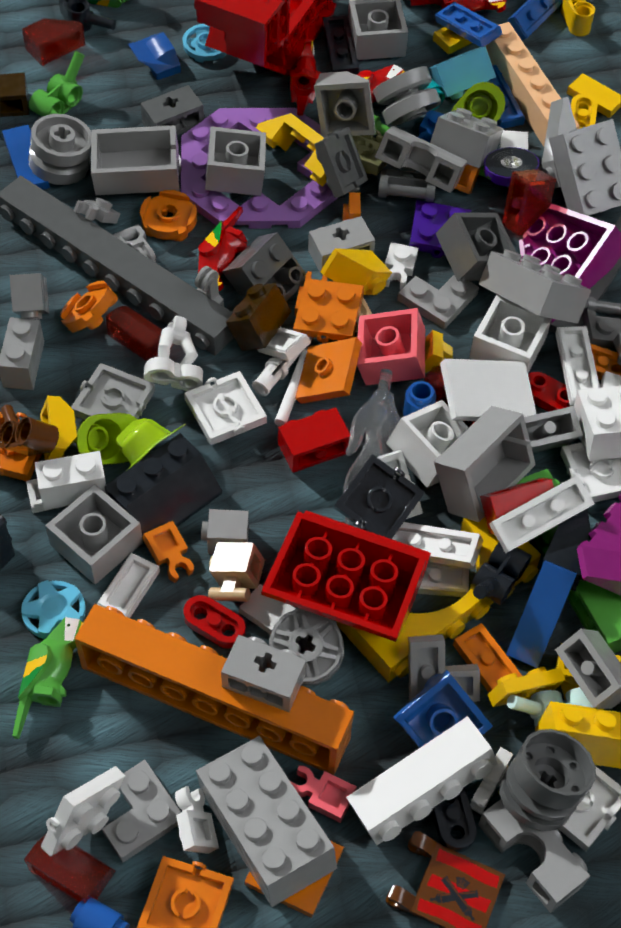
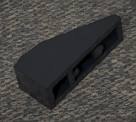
(564, 544)

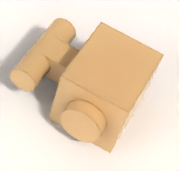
(236, 570)

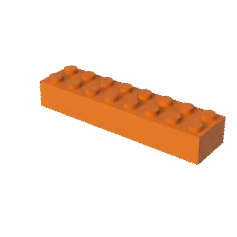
(191, 681)

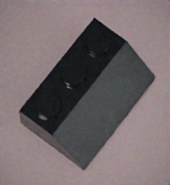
(165, 485)

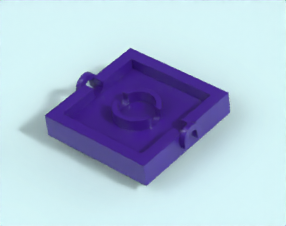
(427, 221)

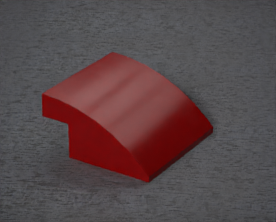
(347, 574)

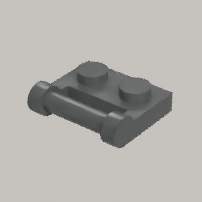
(405, 184)
(602, 329)

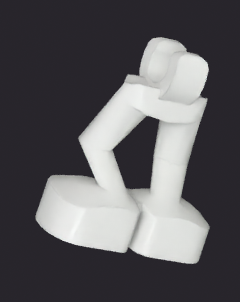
(166, 371)

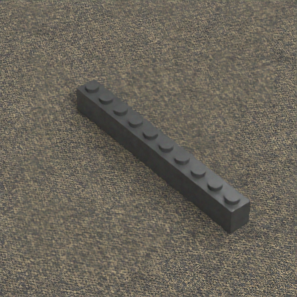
(115, 263)

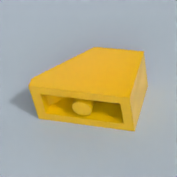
(357, 268)

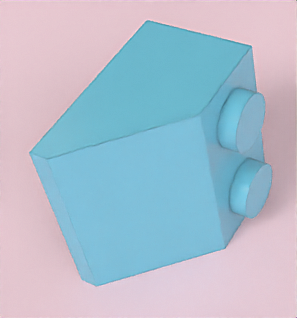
(463, 72)

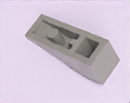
(559, 122)

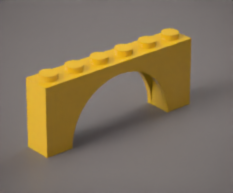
(391, 657)

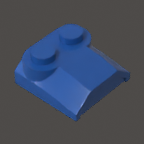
(438, 709)

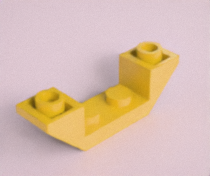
(285, 130)

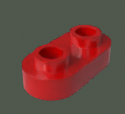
(549, 392)
(217, 620)

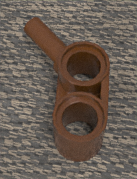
(27, 435)

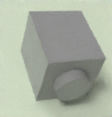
(226, 527)

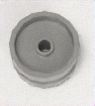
(407, 96)
(60, 149)

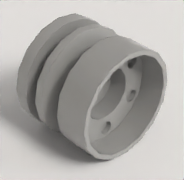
(327, 640)

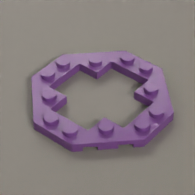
(258, 211)

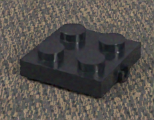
(379, 498)

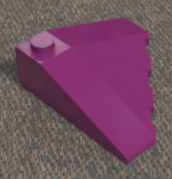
(573, 244)
(602, 555)

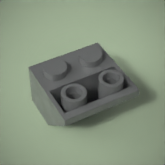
(266, 262)

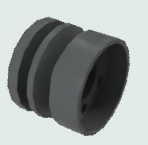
(547, 780)

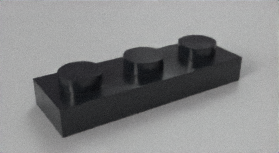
(340, 44)

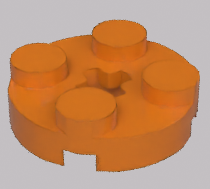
(173, 227)
(88, 309)

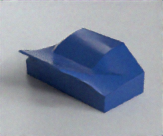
(157, 54)

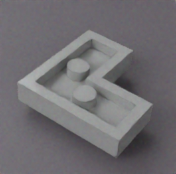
(438, 305)
(427, 659)
(151, 813)

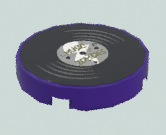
(503, 161)

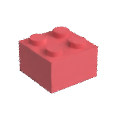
(394, 343)

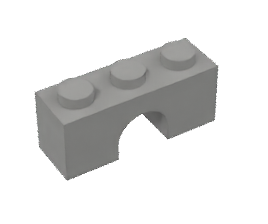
(407, 150)
(559, 870)

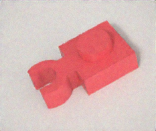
(326, 794)

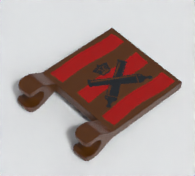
(453, 889)

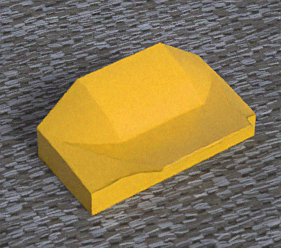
(60, 414)

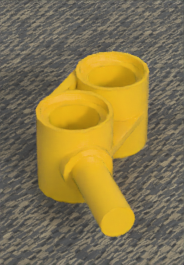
(578, 16)

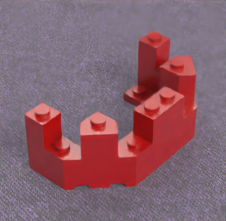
(263, 30)

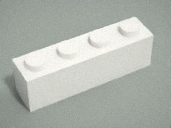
(423, 781)

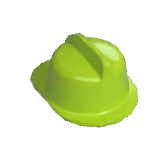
(483, 101)
(100, 434)
(140, 438)

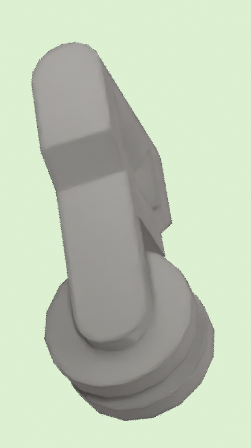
(138, 244)
(207, 283)

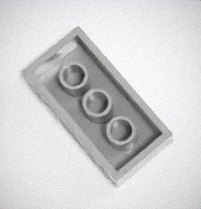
(267, 820)

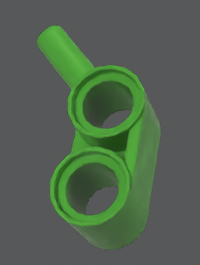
(61, 91)

